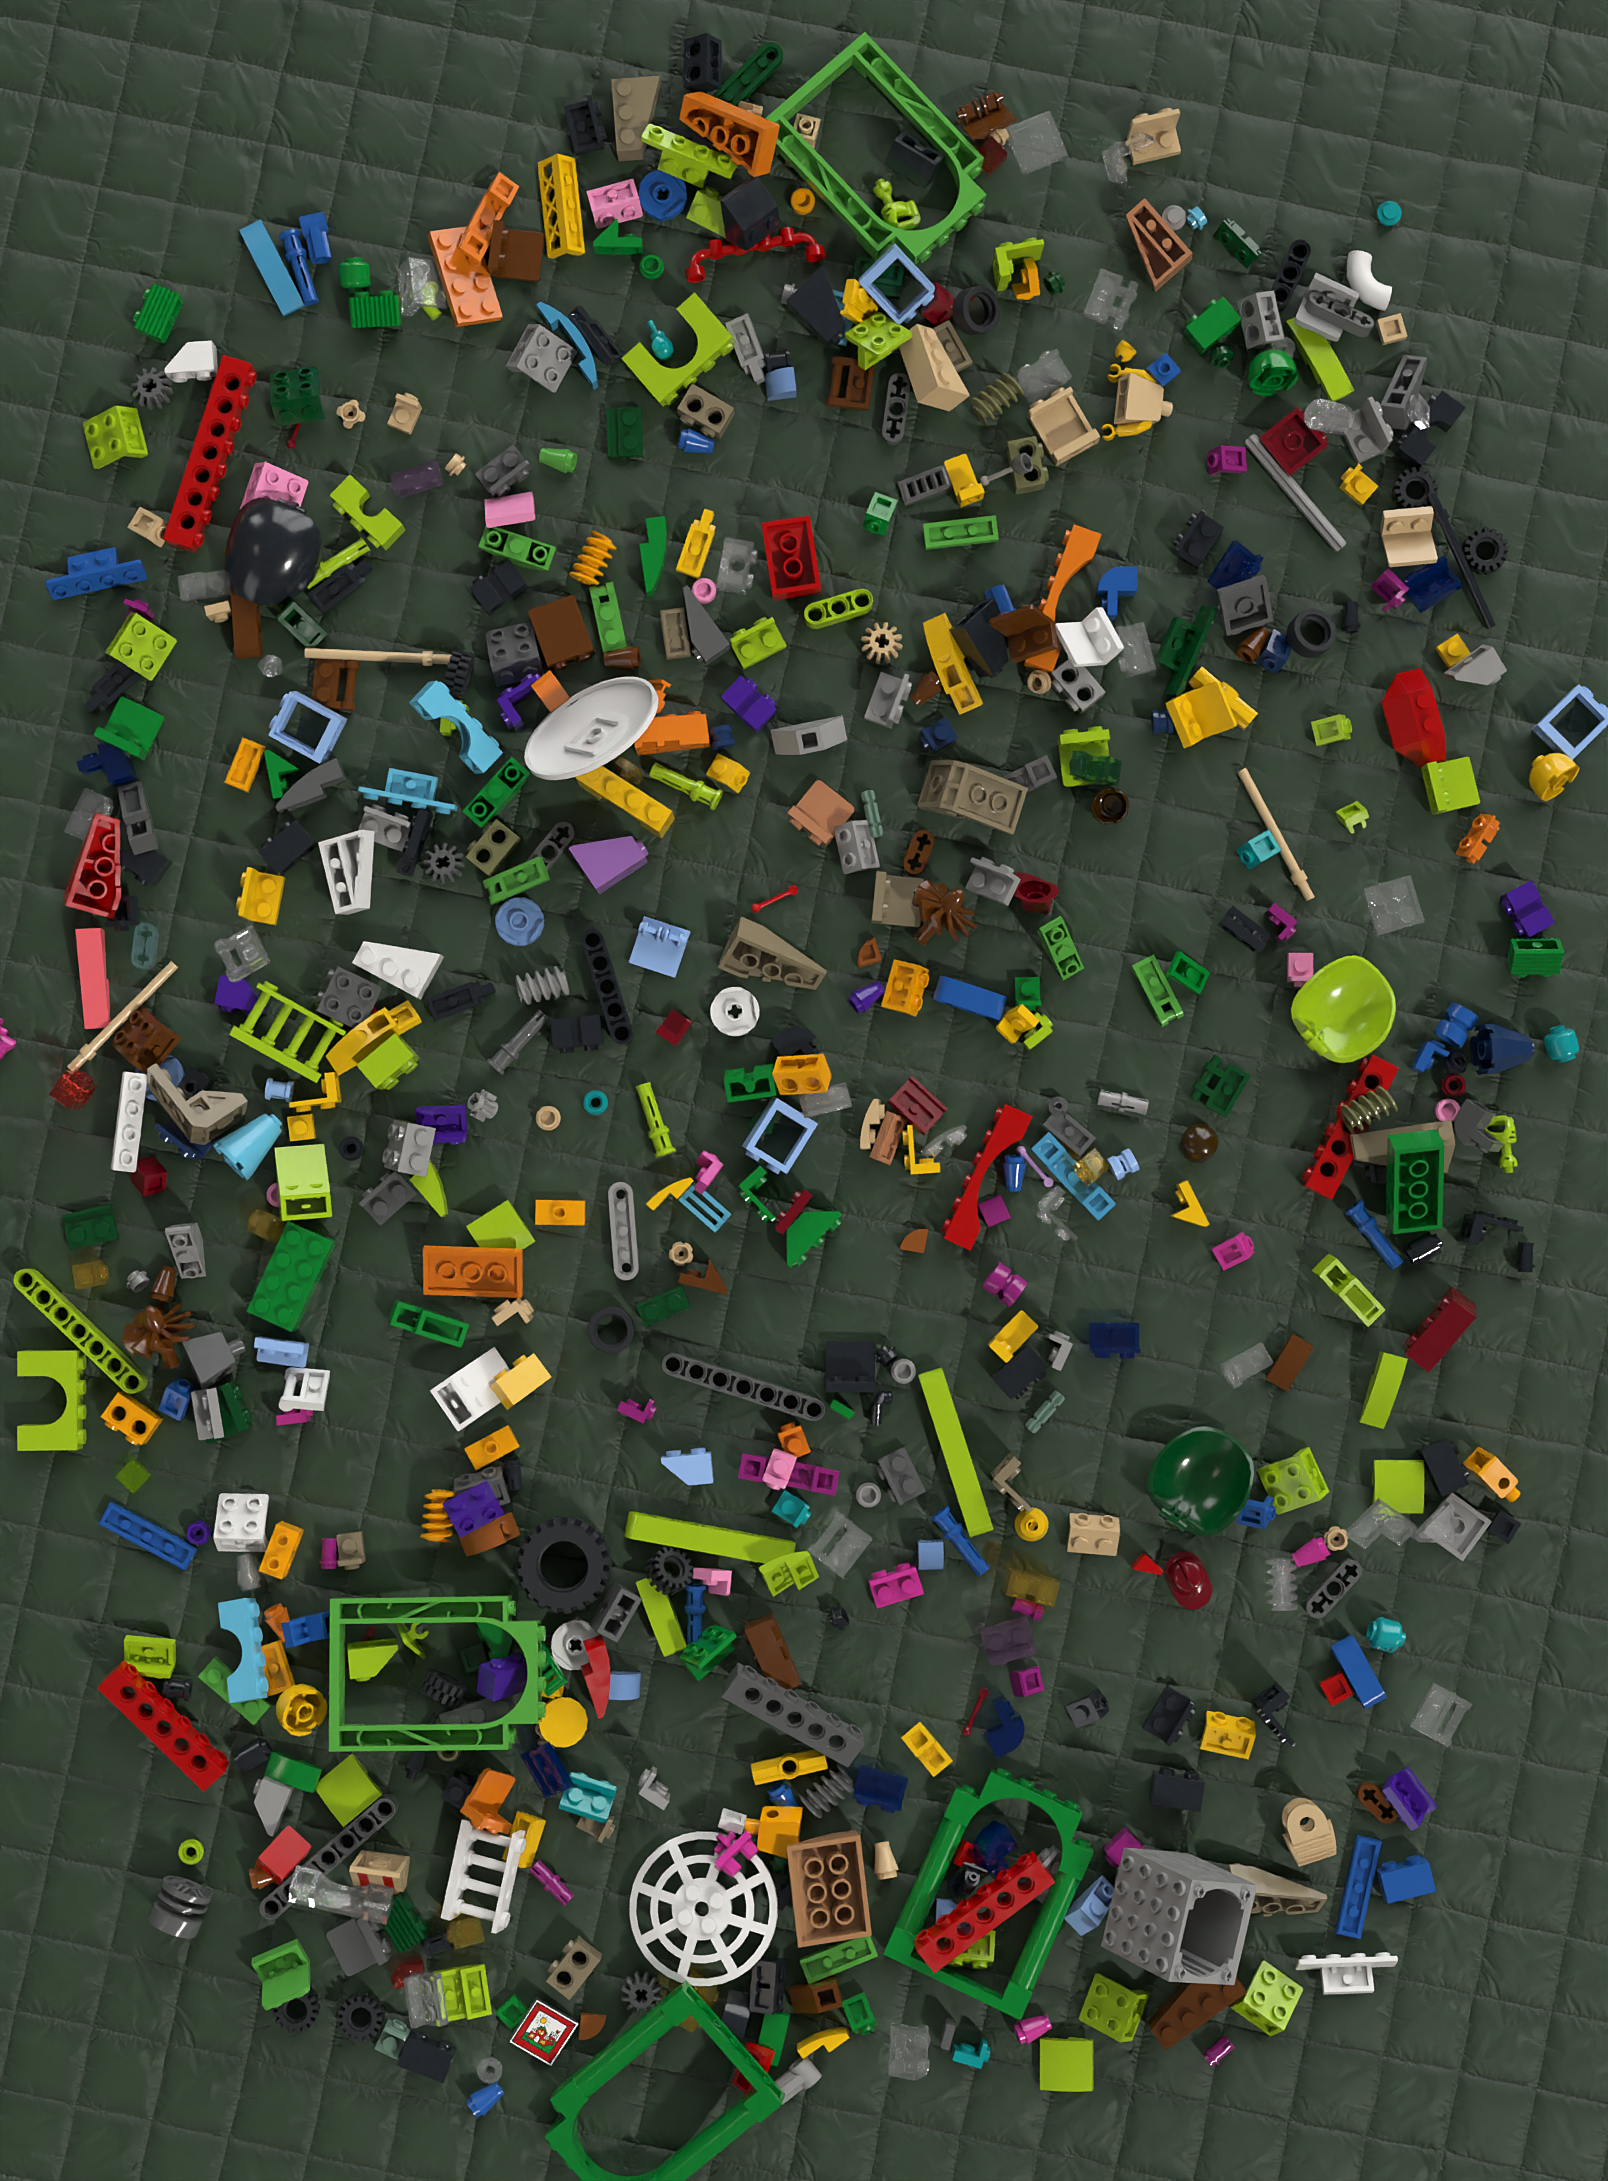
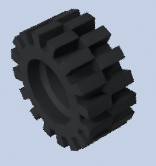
(1410, 476)
(1497, 544)
(459, 672)
(661, 1578)
(443, 1688)
(298, 2023)
(354, 2030)

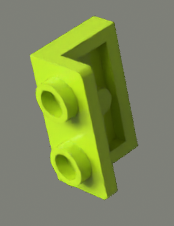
(707, 210)
(151, 1655)

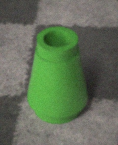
(559, 459)

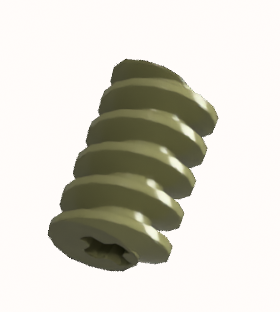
(995, 397)
(1367, 1108)

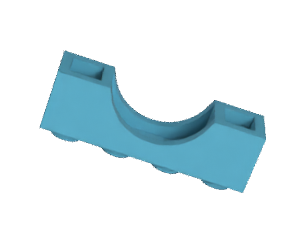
(477, 748)
(249, 1679)

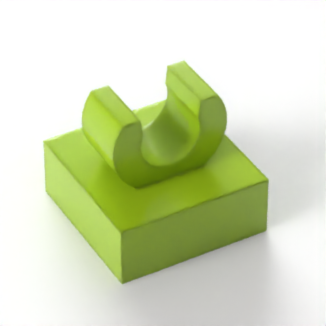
(1352, 815)

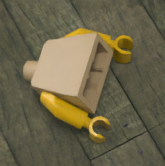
(1137, 402)

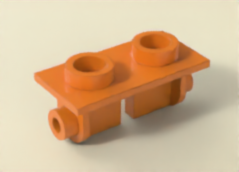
(1483, 828)

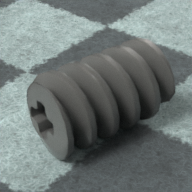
(828, 1792)

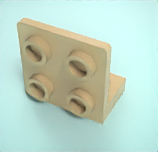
(1162, 128)
(1408, 536)

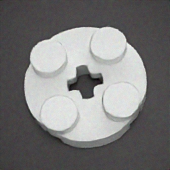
(723, 1003)
(561, 1646)

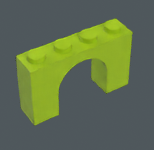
(712, 342)
(68, 1430)

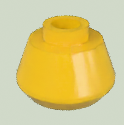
(1037, 1519)

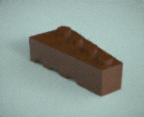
(1190, 2008)

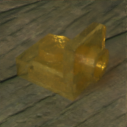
(1090, 1167)
(266, 1226)
(90, 1274)
(465, 1932)

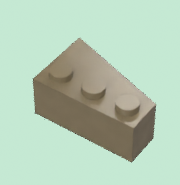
(633, 110)

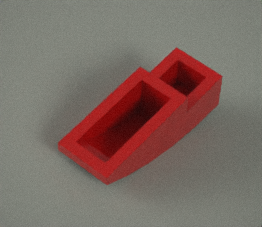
(597, 1673)

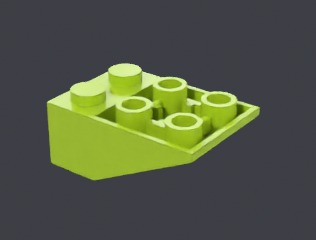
(302, 1182)

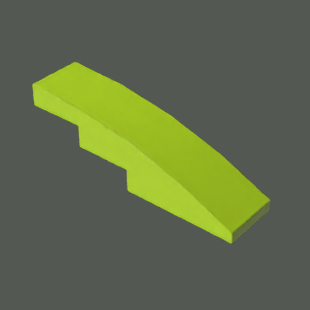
(1322, 361)

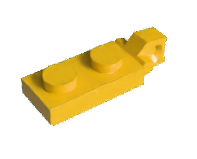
(697, 546)

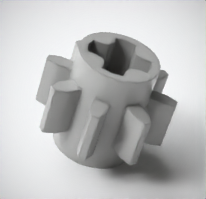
(482, 1105)

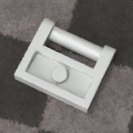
(312, 1392)

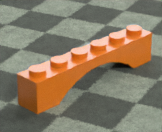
(1079, 552)

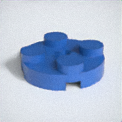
(662, 209)

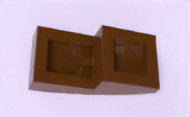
(1289, 1362)

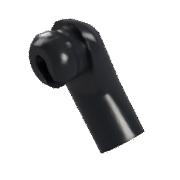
(876, 1411)

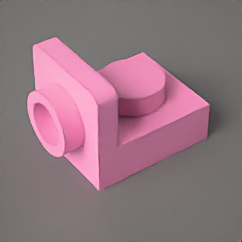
(1299, 968)
(779, 1469)
(717, 1579)

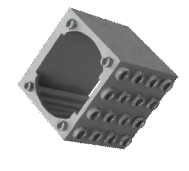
(1179, 1916)

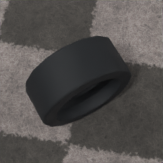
(991, 310)
(1324, 624)
(596, 1341)

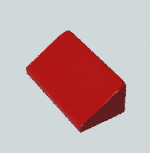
(763, 2056)

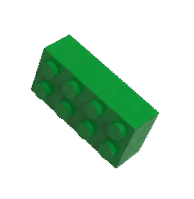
(1414, 1181)
(292, 1276)

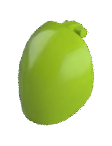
(1344, 1009)

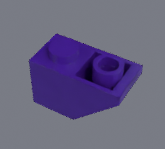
(236, 996)

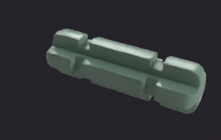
(872, 813)
(1044, 1412)

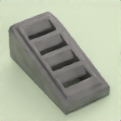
(937, 490)

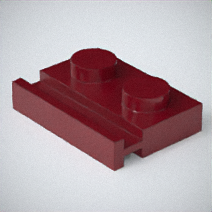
(917, 1105)
(798, 1202)

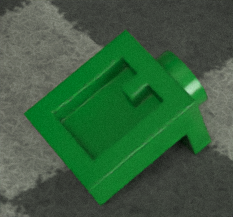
(879, 514)
(1027, 992)
(860, 2014)

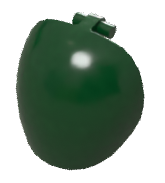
(1201, 1481)

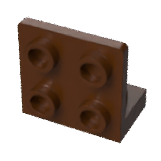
(515, 253)
(1027, 632)
(145, 1040)

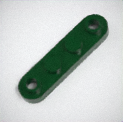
(751, 74)

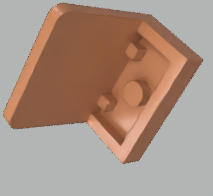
(819, 813)

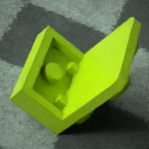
(1092, 742)

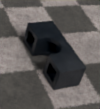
(1416, 446)

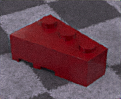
(1440, 1329)

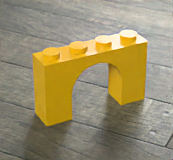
(642, 807)

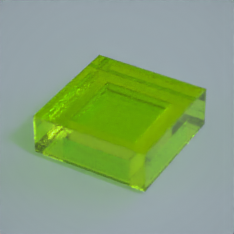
(133, 1475)

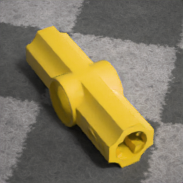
(1241, 711)
(772, 1769)

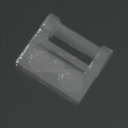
(249, 950)
(847, 1548)
(1433, 1711)

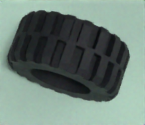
(549, 1595)

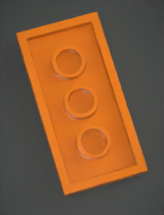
(464, 280)
(473, 1271)

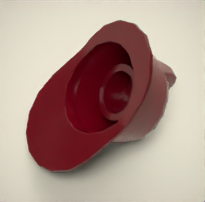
(1035, 894)
(1188, 1580)

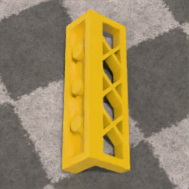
(565, 204)

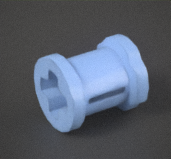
(279, 1090)

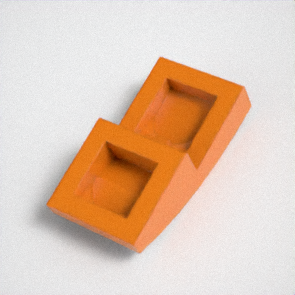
(550, 691)

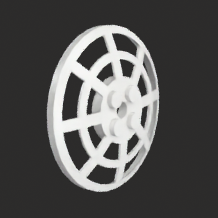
(697, 1926)

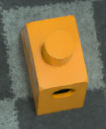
(1492, 1474)
(776, 1828)

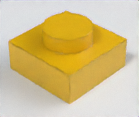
(1452, 650)
(301, 1127)

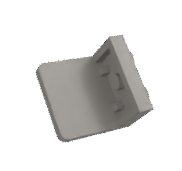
(1329, 288)
(409, 1148)

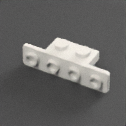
(129, 1122)
(1346, 1974)

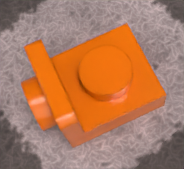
(793, 1439)

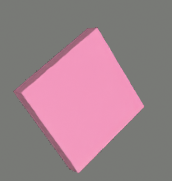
(509, 509)

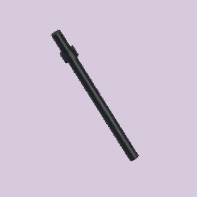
(1441, 516)

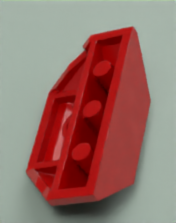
(1414, 718)

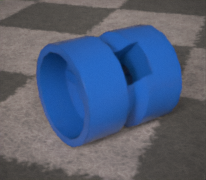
(1456, 1024)

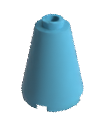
(249, 1144)

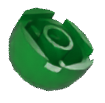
(1271, 372)

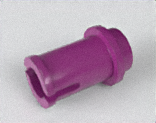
(329, 1553)
(1028, 1608)
(1216, 2052)

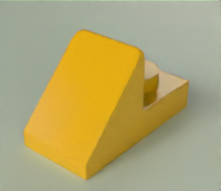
(1192, 1212)

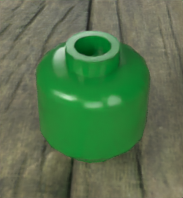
(354, 274)

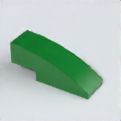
(654, 553)
(427, 1323)

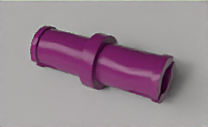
(551, 1883)

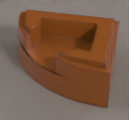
(869, 953)
(915, 1241)
(591, 2025)

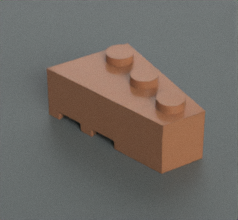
(1157, 244)

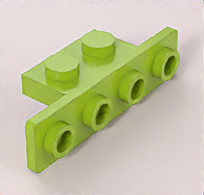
(686, 158)

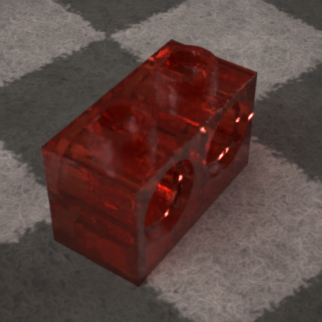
(73, 1089)

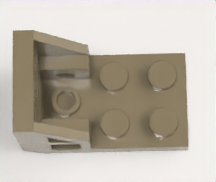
(973, 794)
(202, 1115)

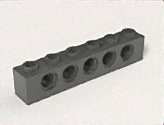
(798, 1726)

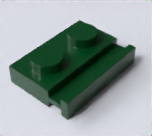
(888, 282)
(624, 432)
(90, 1227)

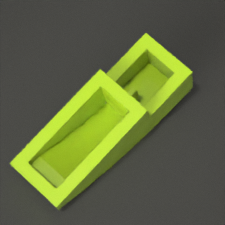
(432, 1189)
(1348, 1289)
(1383, 1389)
(662, 1618)

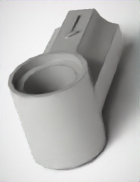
(799, 2076)

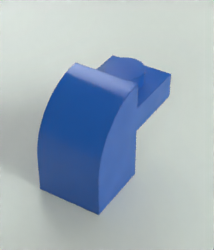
(1115, 583)
(306, 1629)

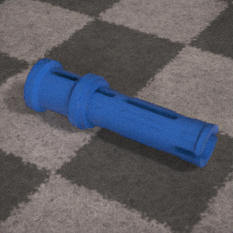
(296, 254)
(1367, 1225)
(953, 1532)
(694, 1609)

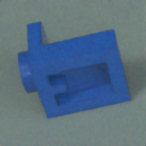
(1163, 370)
(1424, 1056)
(177, 1398)
(1257, 1513)

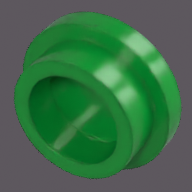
(651, 267)

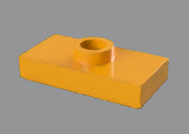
(245, 765)
(560, 1212)
(492, 1447)

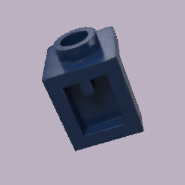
(1275, 652)
(937, 736)

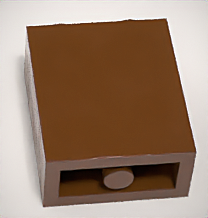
(561, 633)

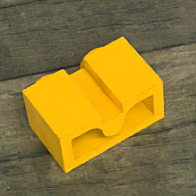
(520, 1381)

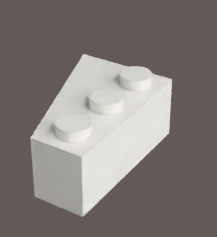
(349, 870)
(400, 966)

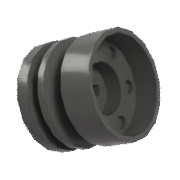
(180, 1907)

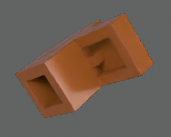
(490, 1535)

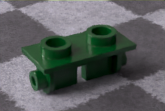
(1230, 235)

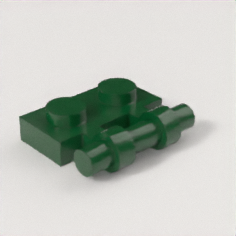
(1226, 1090)

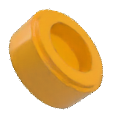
(802, 201)

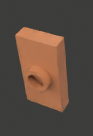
(888, 1138)

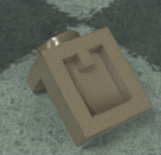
(351, 1550)
(597, 1828)

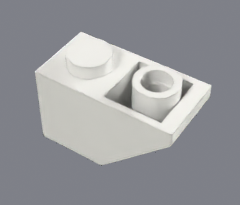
(194, 361)

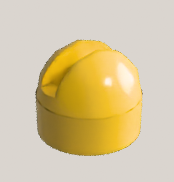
(1125, 350)

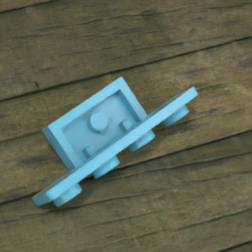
(411, 788)

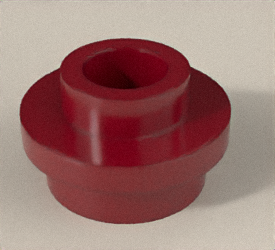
(1461, 1085)

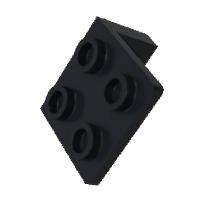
(1473, 1230)
(850, 1366)
(1273, 1700)

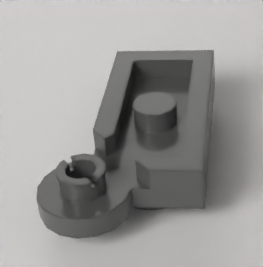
(1066, 1127)

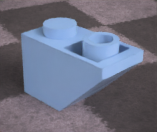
(692, 1467)
(1091, 1906)

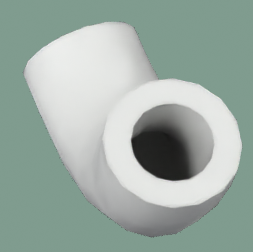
(1362, 281)

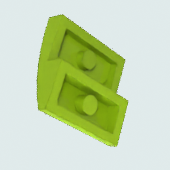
(501, 1229)
(1399, 1484)
(788, 1570)
(348, 1790)
(466, 1992)
(1066, 2064)

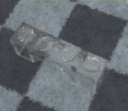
(314, 1890)

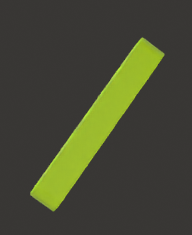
(69, 1326)
(955, 1452)
(706, 1538)

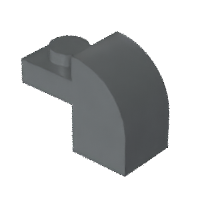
(1471, 1125)

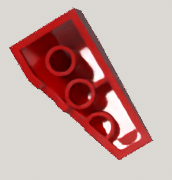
(97, 870)

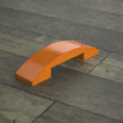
(491, 207)

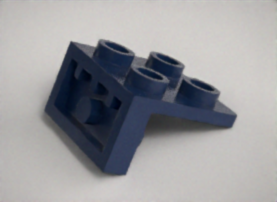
(171, 1133)

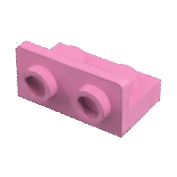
(615, 202)

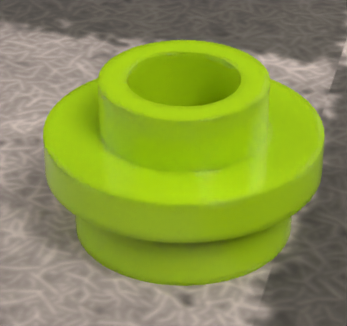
(186, 1857)

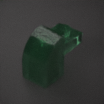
(1095, 769)

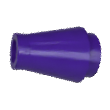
(865, 997)

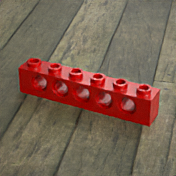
(1383, 1073)
(165, 1738)
(980, 1924)

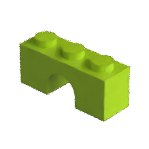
(382, 528)

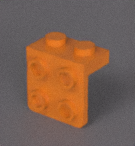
(487, 1799)

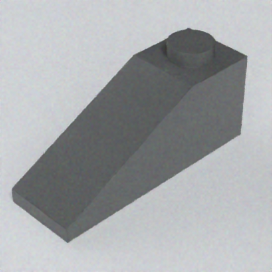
(1405, 383)
(705, 635)

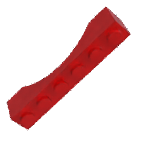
(1008, 1129)

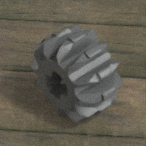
(157, 394)
(444, 872)
(641, 1983)

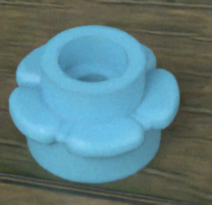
(1196, 218)

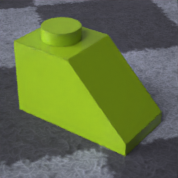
(369, 1657)

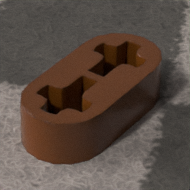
(924, 855)
(1373, 1806)

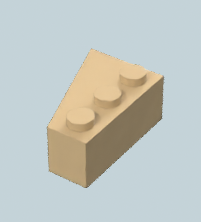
(931, 370)

